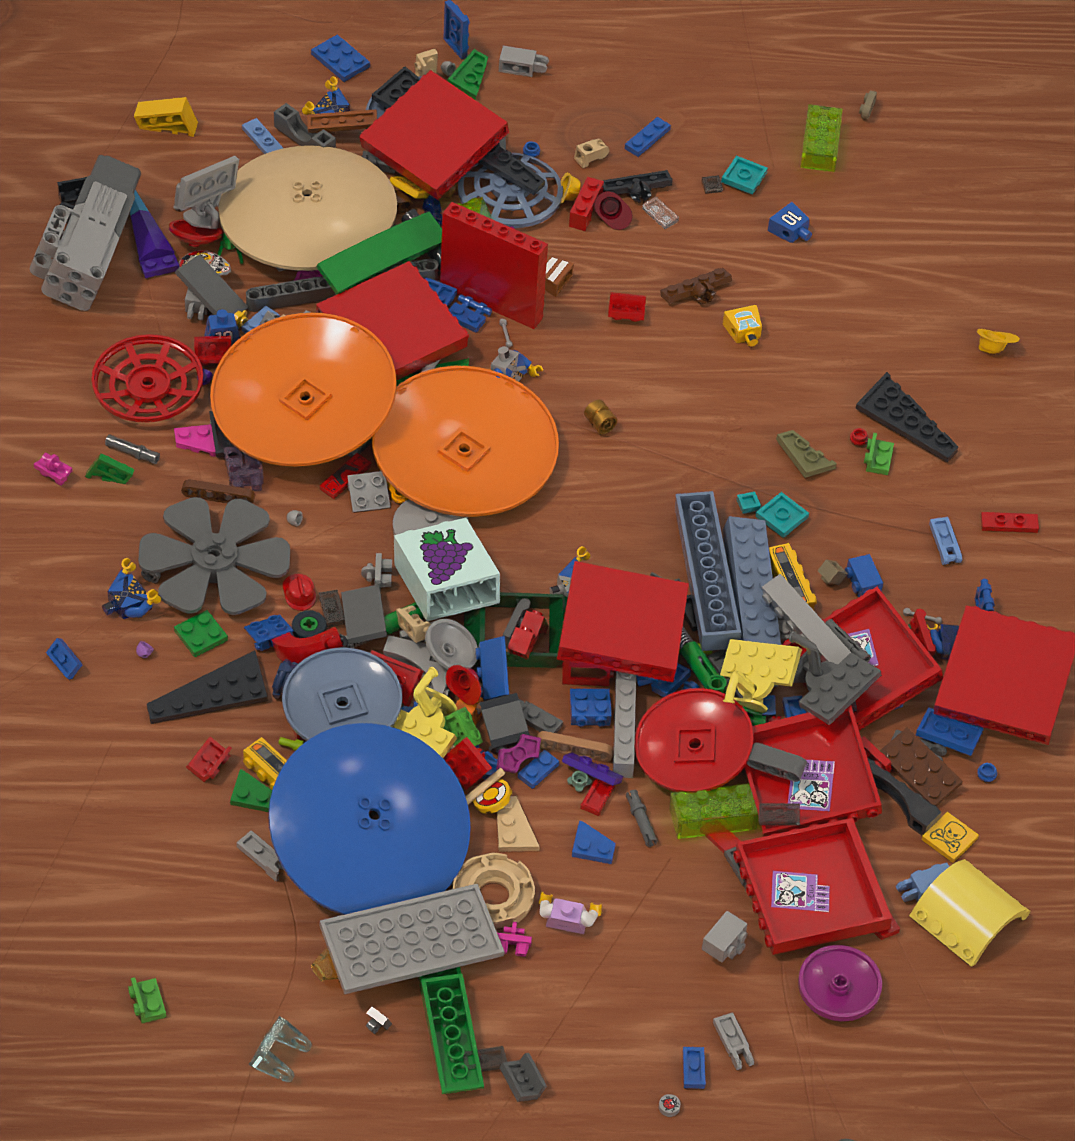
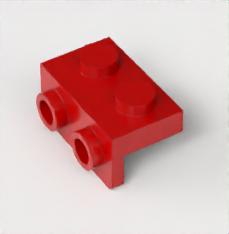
(627, 306)
(211, 348)
(208, 758)

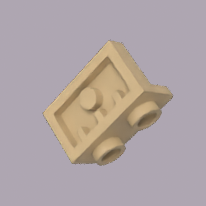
(425, 62)

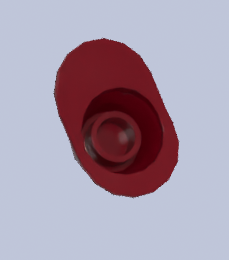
(613, 210)

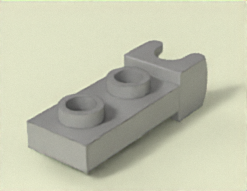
(260, 853)

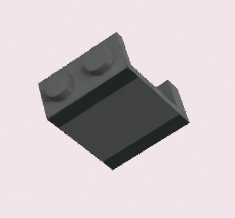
(503, 721)

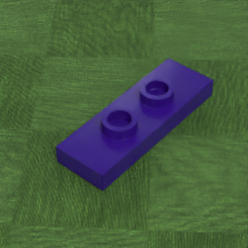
(598, 771)

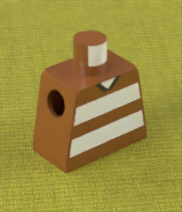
(557, 274)

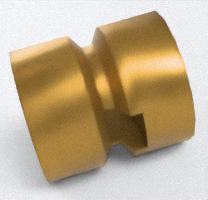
(600, 416)

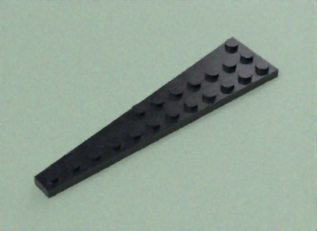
(496, 159)

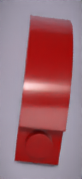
(298, 649)

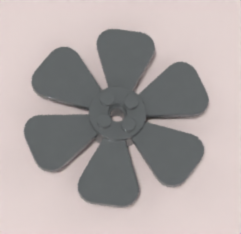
(214, 556)

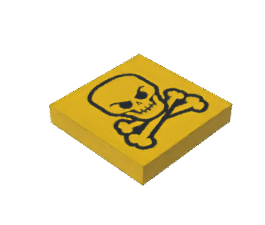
(408, 187)
(950, 837)

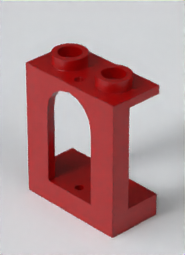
(568, 680)

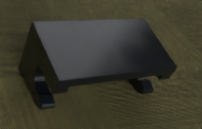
(69, 190)

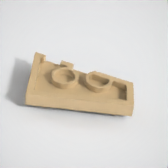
(514, 829)

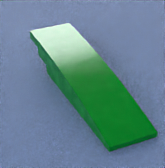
(381, 252)
(450, 1030)

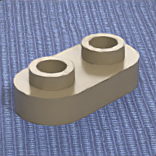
(869, 101)

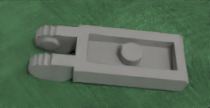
(733, 1039)

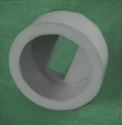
(448, 68)
(294, 517)

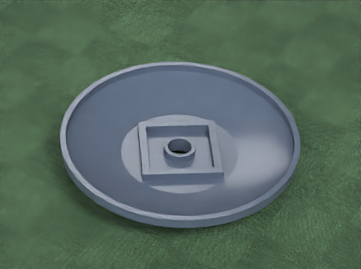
(337, 676)

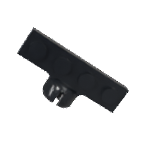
(638, 185)

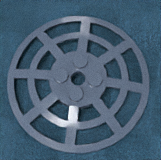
(505, 192)

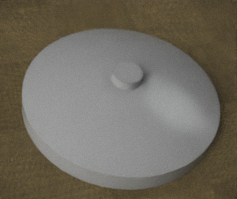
(413, 517)

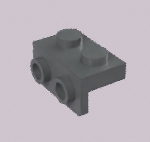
(523, 1078)

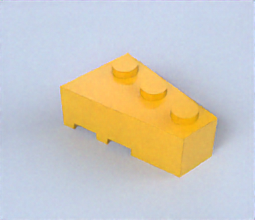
(167, 115)

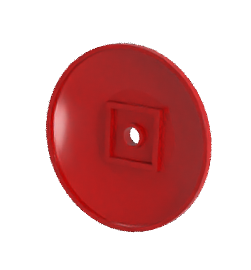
(691, 717)

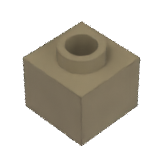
(832, 572)

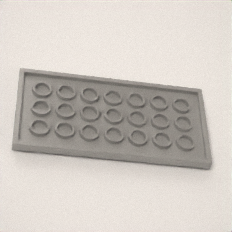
(411, 938)

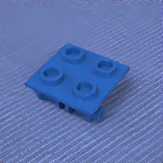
(266, 630)

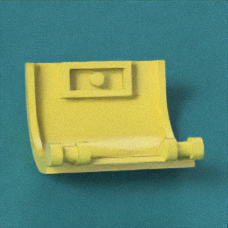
(966, 910)

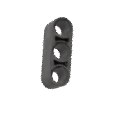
(776, 762)

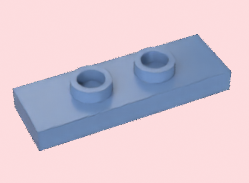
(261, 136)

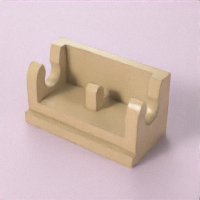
(412, 624)

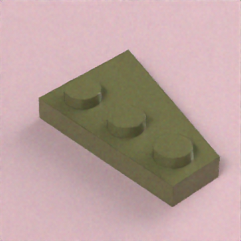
(802, 455)

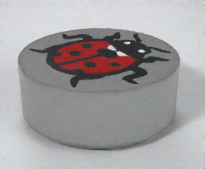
(669, 1105)

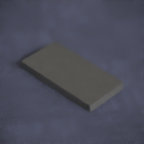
(209, 287)
(364, 614)

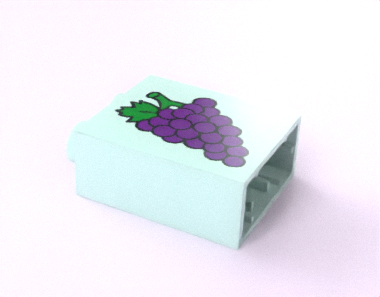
(446, 569)

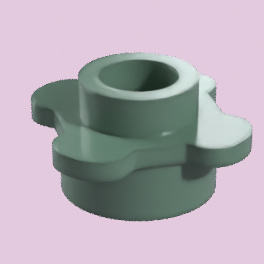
(579, 776)

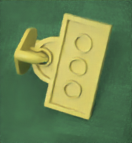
(756, 669)
(428, 718)

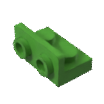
(879, 457)
(462, 726)
(148, 1000)

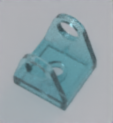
(266, 1061)

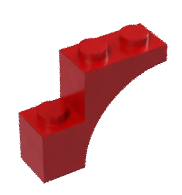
(526, 636)

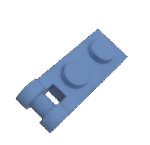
(945, 540)

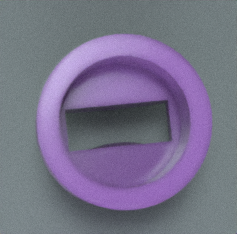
(144, 649)

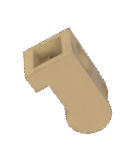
(590, 151)

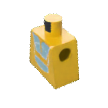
(743, 324)

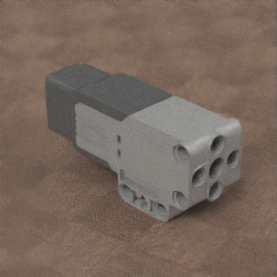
(90, 236)

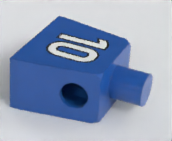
(790, 224)
(222, 325)

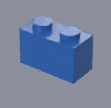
(863, 574)

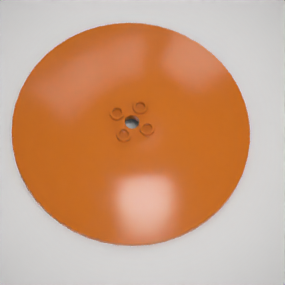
(296, 356)
(467, 407)

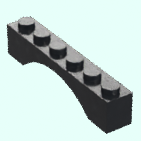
(918, 812)

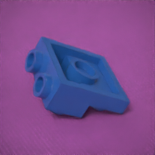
(590, 707)

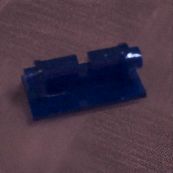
(434, 206)

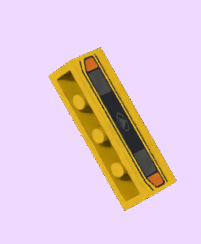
(785, 562)
(264, 761)

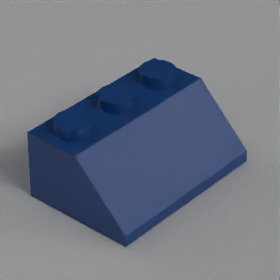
(492, 668)

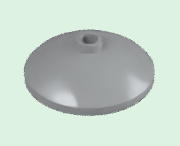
(450, 644)

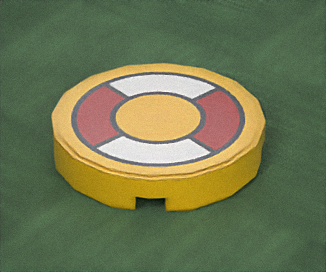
(494, 797)

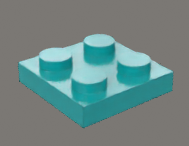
(744, 175)
(782, 514)

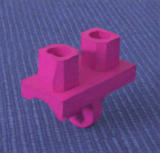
(51, 466)
(522, 942)

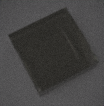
(712, 184)

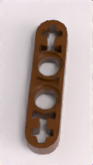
(196, 488)

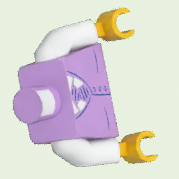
(567, 914)

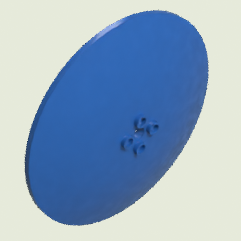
(325, 826)

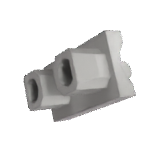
(382, 565)

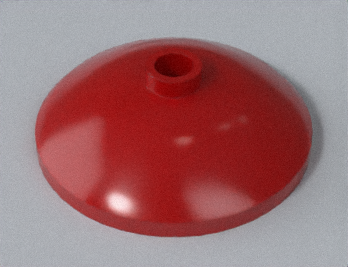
(194, 235)

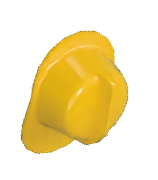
(571, 187)
(993, 341)

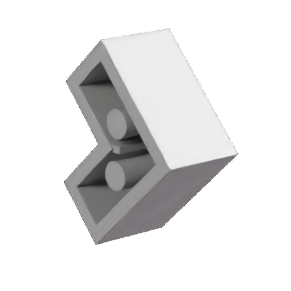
(726, 937)

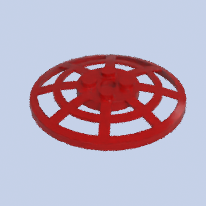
(147, 373)

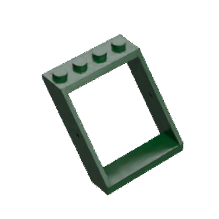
(556, 603)

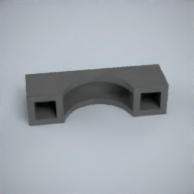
(290, 123)

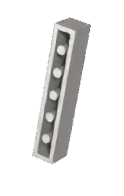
(803, 619)
(624, 724)

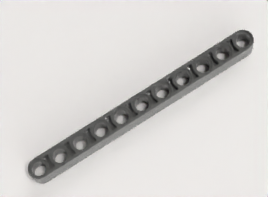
(312, 289)

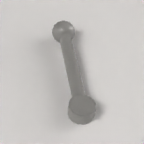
(503, 322)
(907, 612)

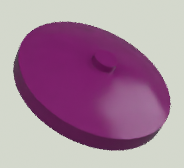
(840, 983)

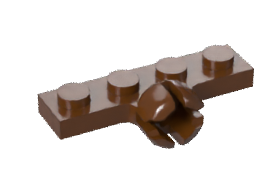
(698, 287)

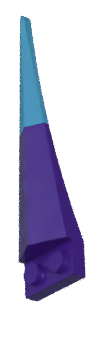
(153, 249)

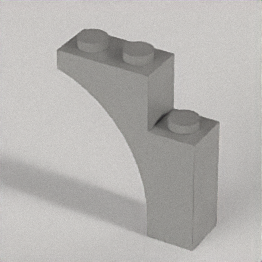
(417, 656)

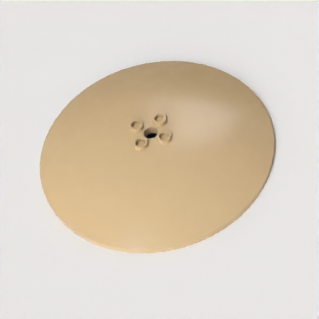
(291, 231)

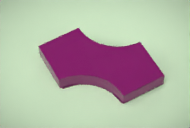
(511, 758)

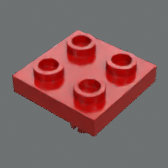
(467, 763)

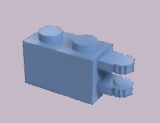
(920, 881)

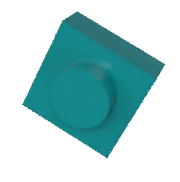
(748, 502)

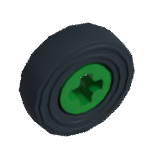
(307, 617)

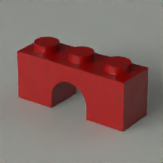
(582, 209)

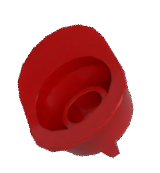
(299, 592)
(464, 683)

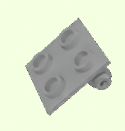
(368, 491)

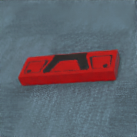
(339, 481)

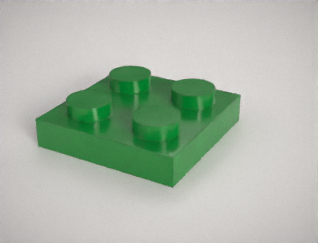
(200, 633)

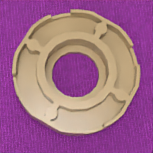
(508, 873)

